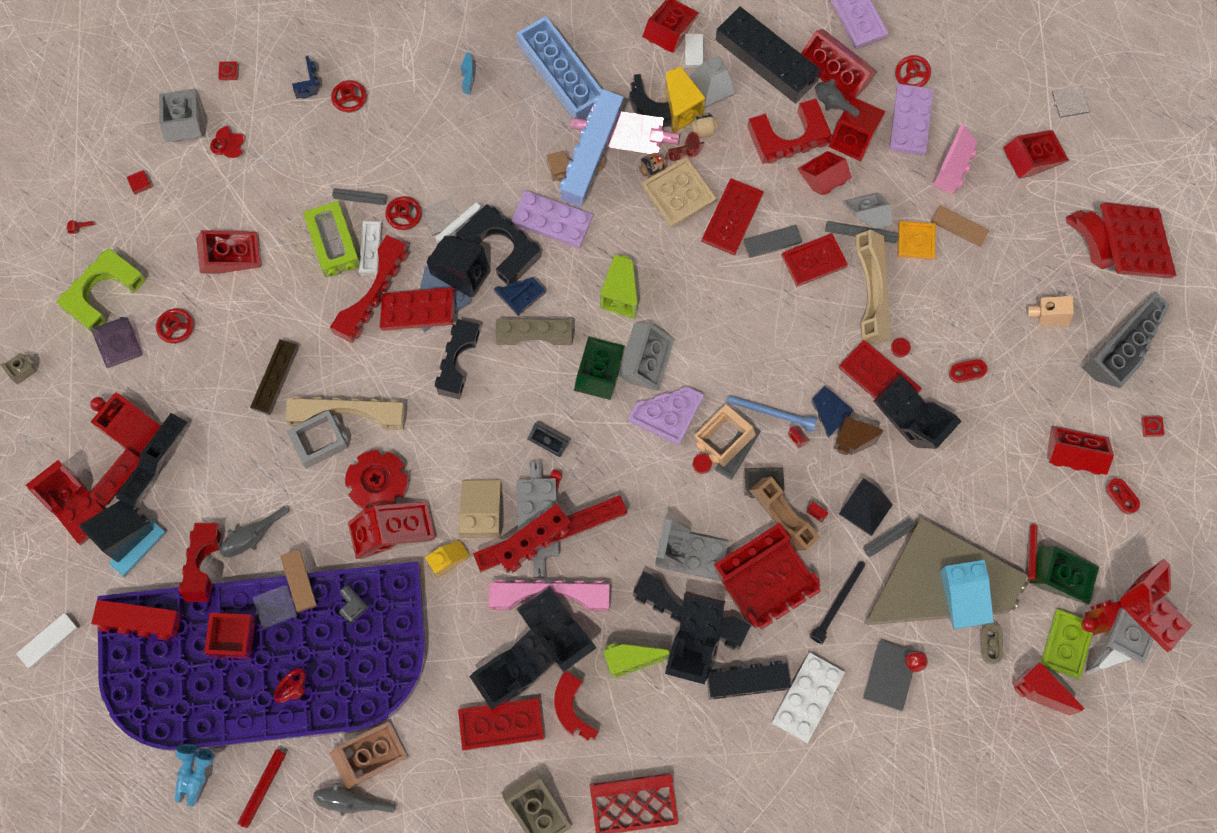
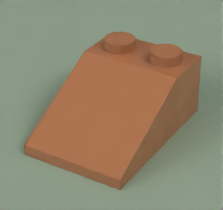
(367, 755)

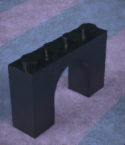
(489, 223)

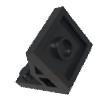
(918, 421)
(557, 627)
(697, 639)
(514, 669)

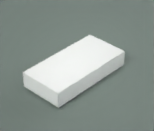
(693, 50)

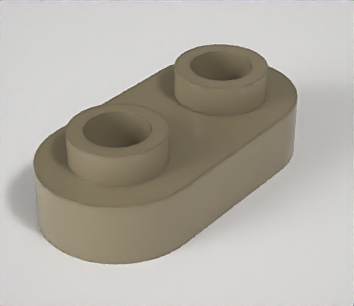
(992, 644)

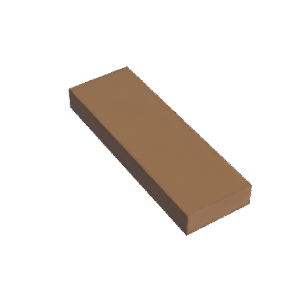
(960, 226)
(298, 580)

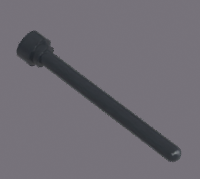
(819, 634)

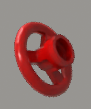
(912, 64)
(346, 87)
(403, 203)
(168, 320)
(293, 688)

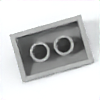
(646, 356)

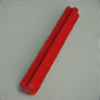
(261, 788)

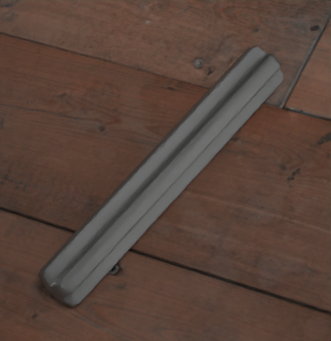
(852, 230)

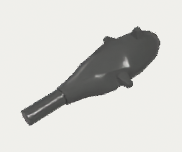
(833, 98)
(248, 536)
(346, 801)

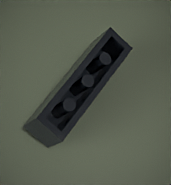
(748, 681)

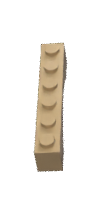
(876, 321)
(386, 414)

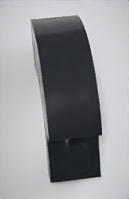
(644, 106)

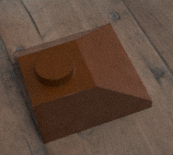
(856, 436)

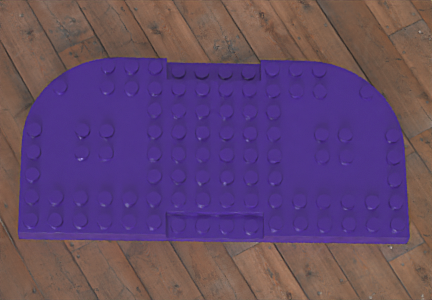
(354, 672)

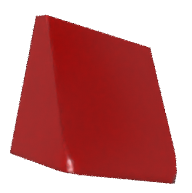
(798, 436)

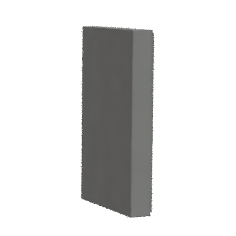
(889, 677)

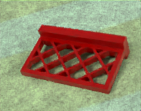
(633, 785)

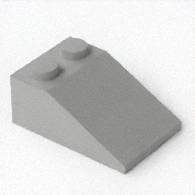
(179, 115)

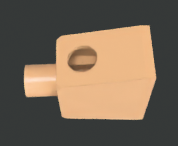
(1053, 311)

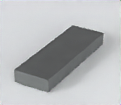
(772, 241)
(733, 465)

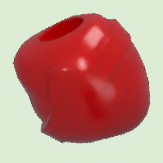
(916, 661)

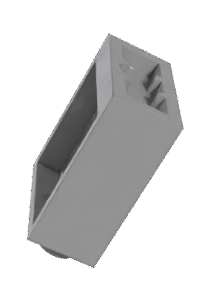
(324, 453)

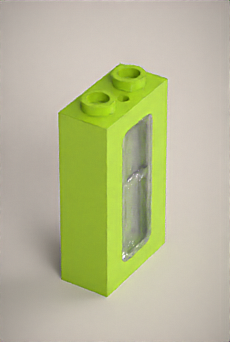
(331, 239)

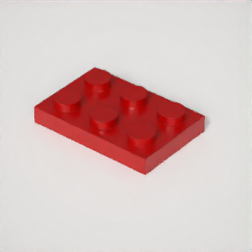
(814, 260)

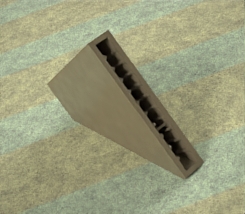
(916, 586)

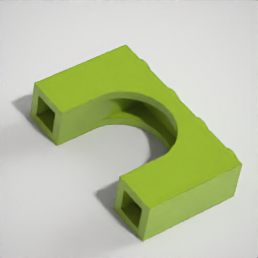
(107, 267)

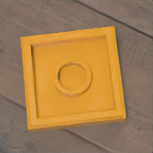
(916, 240)

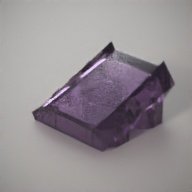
(117, 342)

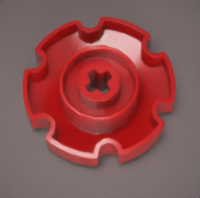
(362, 478)

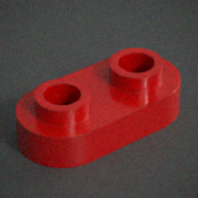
(967, 372)
(1123, 495)

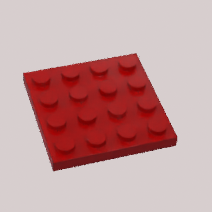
(1137, 240)

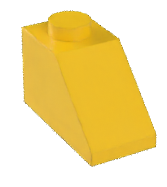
(447, 558)

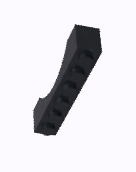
(652, 591)

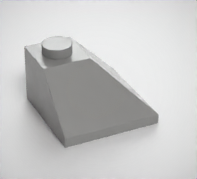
(713, 81)
(871, 209)

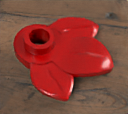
(229, 141)

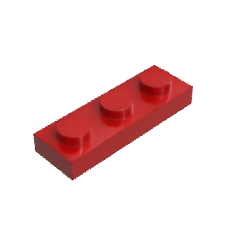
(114, 477)

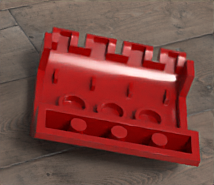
(767, 577)

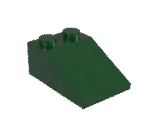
(599, 368)
(1064, 574)

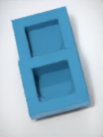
(467, 73)

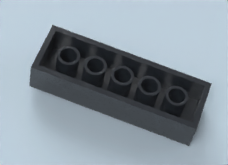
(767, 54)

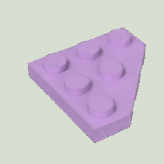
(667, 413)

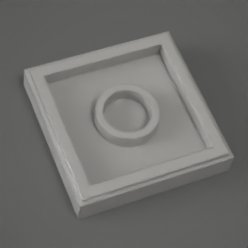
(1129, 637)

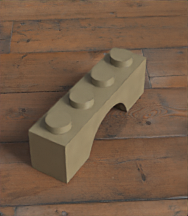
(518, 330)

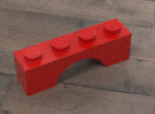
(203, 541)

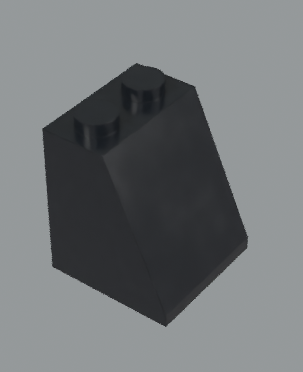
(459, 264)
(117, 529)

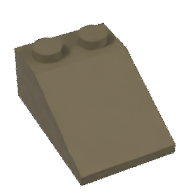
(535, 806)

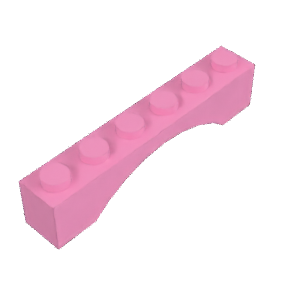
(508, 595)

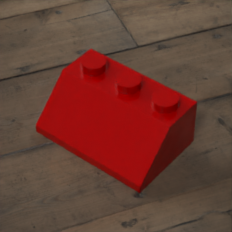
(1079, 450)

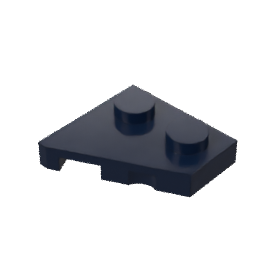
(520, 295)

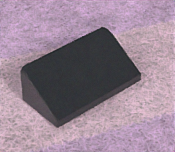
(549, 438)

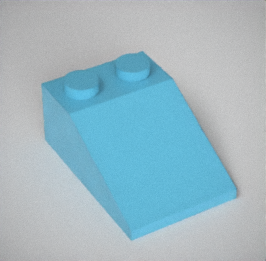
(968, 594)

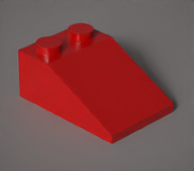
(669, 24)
(1035, 153)
(227, 251)
(1043, 688)

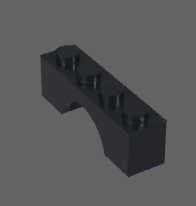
(464, 337)

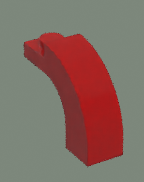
(1095, 234)
(563, 701)

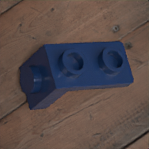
(307, 88)

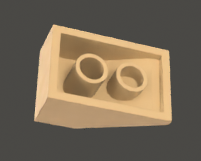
(480, 509)

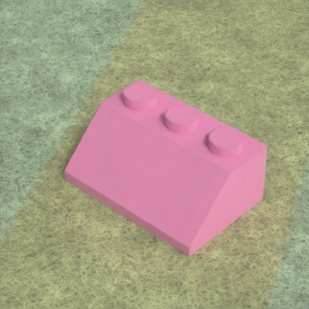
(956, 161)

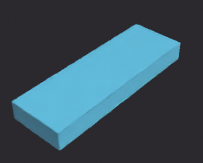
(138, 551)

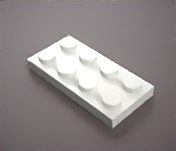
(808, 698)

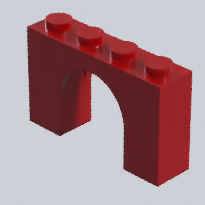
(772, 147)

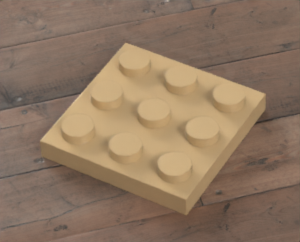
(678, 192)

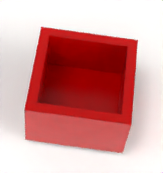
(230, 635)

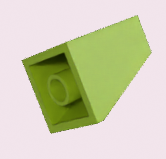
(619, 288)

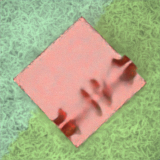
(691, 148)

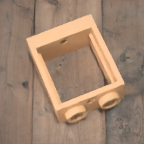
(713, 424)

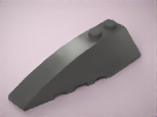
(1128, 345)

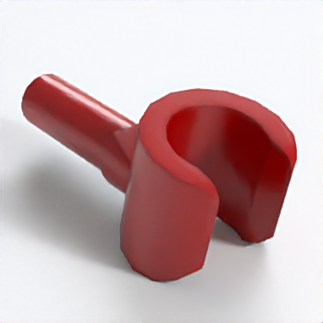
(73, 225)
(556, 474)

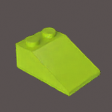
(630, 658)

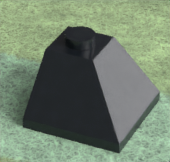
(866, 507)

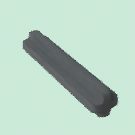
(359, 196)
(889, 537)

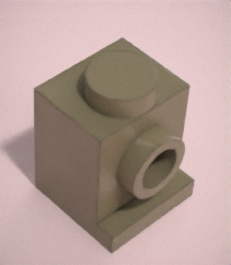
(19, 367)

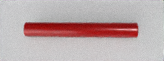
(1032, 563)

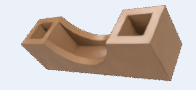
(771, 499)

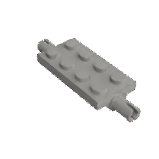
(533, 499)

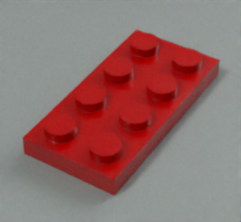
(732, 216)
(417, 309)
(872, 370)
(504, 725)

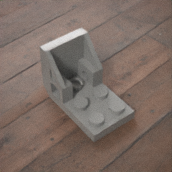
(688, 552)

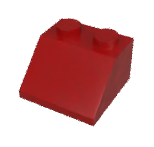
(825, 172)

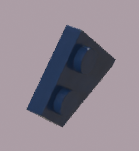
(830, 410)

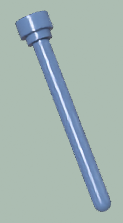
(807, 422)

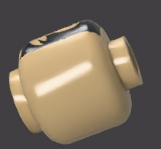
(704, 125)

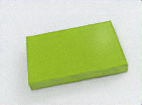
(1066, 645)

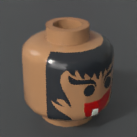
(652, 164)

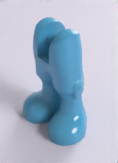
(187, 780)

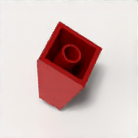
(856, 133)

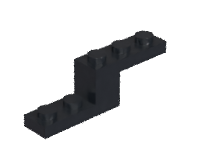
(151, 460)

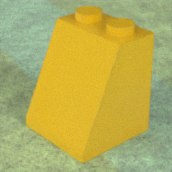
(683, 98)

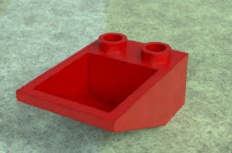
(126, 426)
(1100, 617)

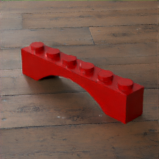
(351, 320)

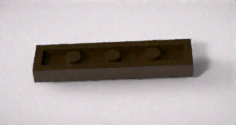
(274, 377)

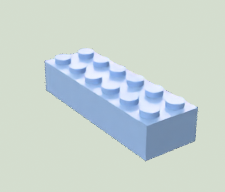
(559, 67)
(591, 147)

